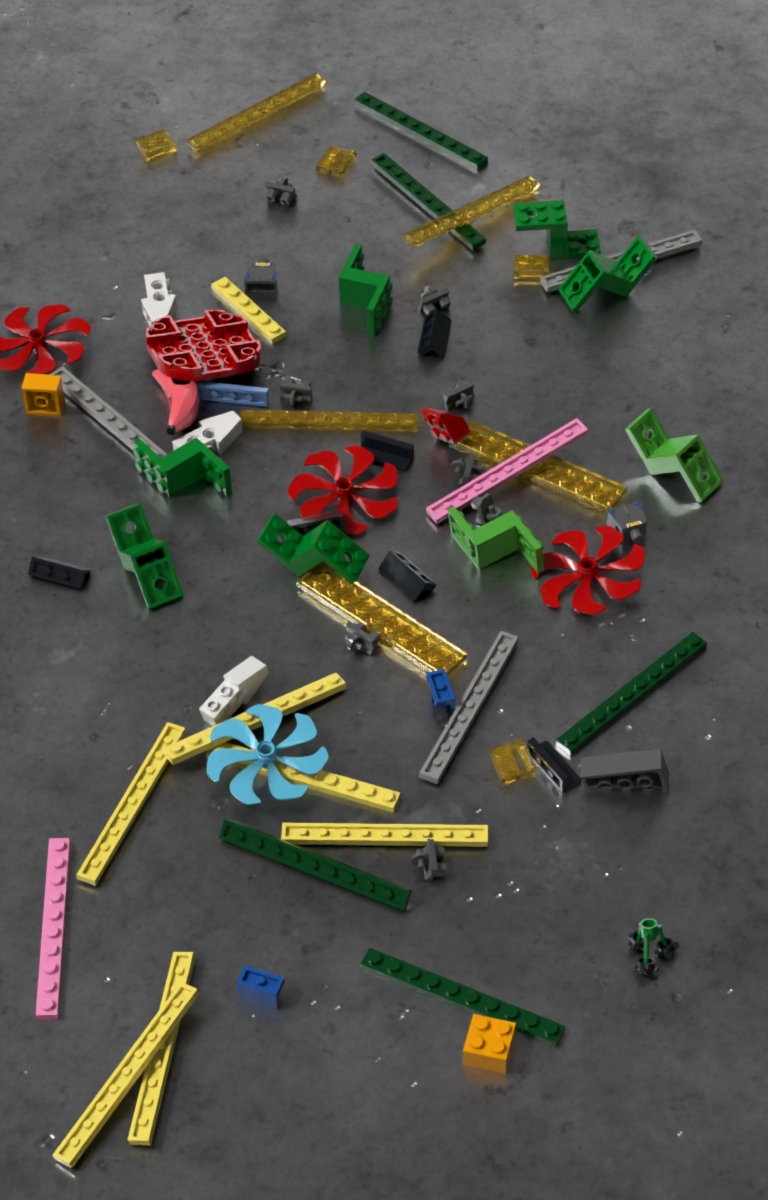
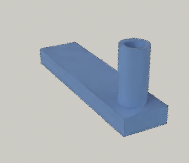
(231, 393)

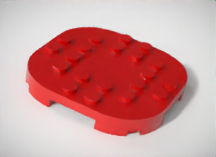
(203, 346)

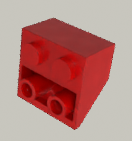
(445, 425)

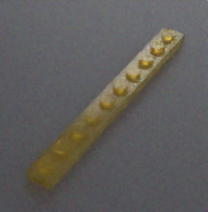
(255, 112)
(470, 211)
(329, 420)

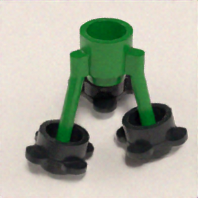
(640, 940)

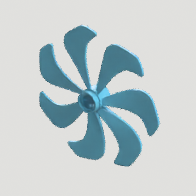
(265, 755)

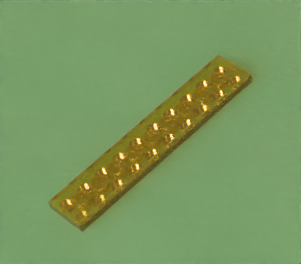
(551, 473)
(395, 627)

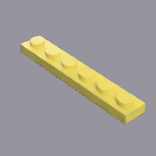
(248, 310)

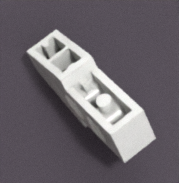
(159, 300)
(215, 432)
(237, 688)

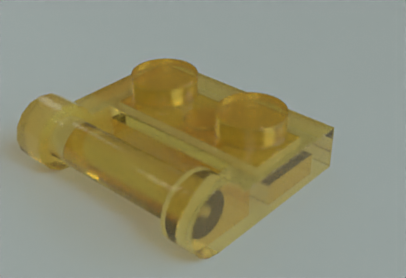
(155, 141)
(331, 159)
(531, 266)
(506, 764)

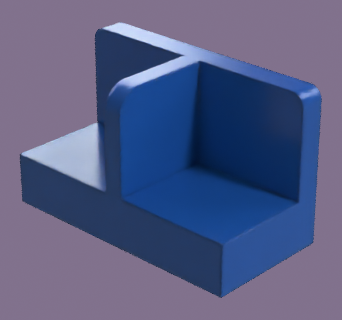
(441, 689)
(259, 986)

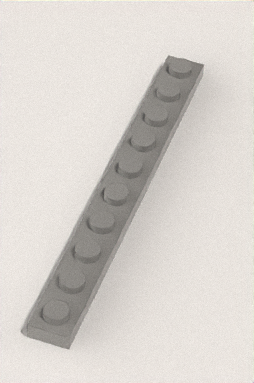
(660, 248)
(103, 412)
(468, 707)

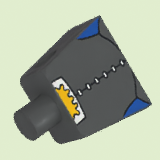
(261, 278)
(628, 520)

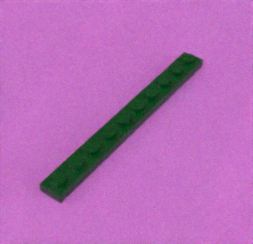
(421, 130)
(425, 198)
(631, 693)
(315, 864)
(461, 996)

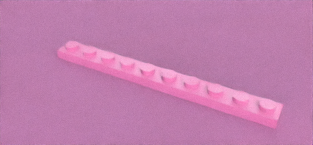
(508, 469)
(53, 929)

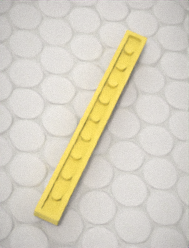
(286, 704)
(328, 783)
(129, 806)
(385, 834)
(157, 1070)
(125, 1075)

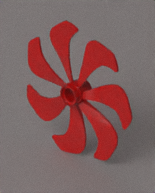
(37, 339)
(344, 487)
(588, 570)

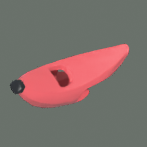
(182, 400)

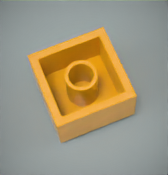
(43, 394)
(489, 1043)

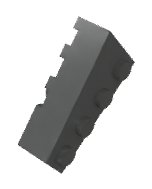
(626, 771)

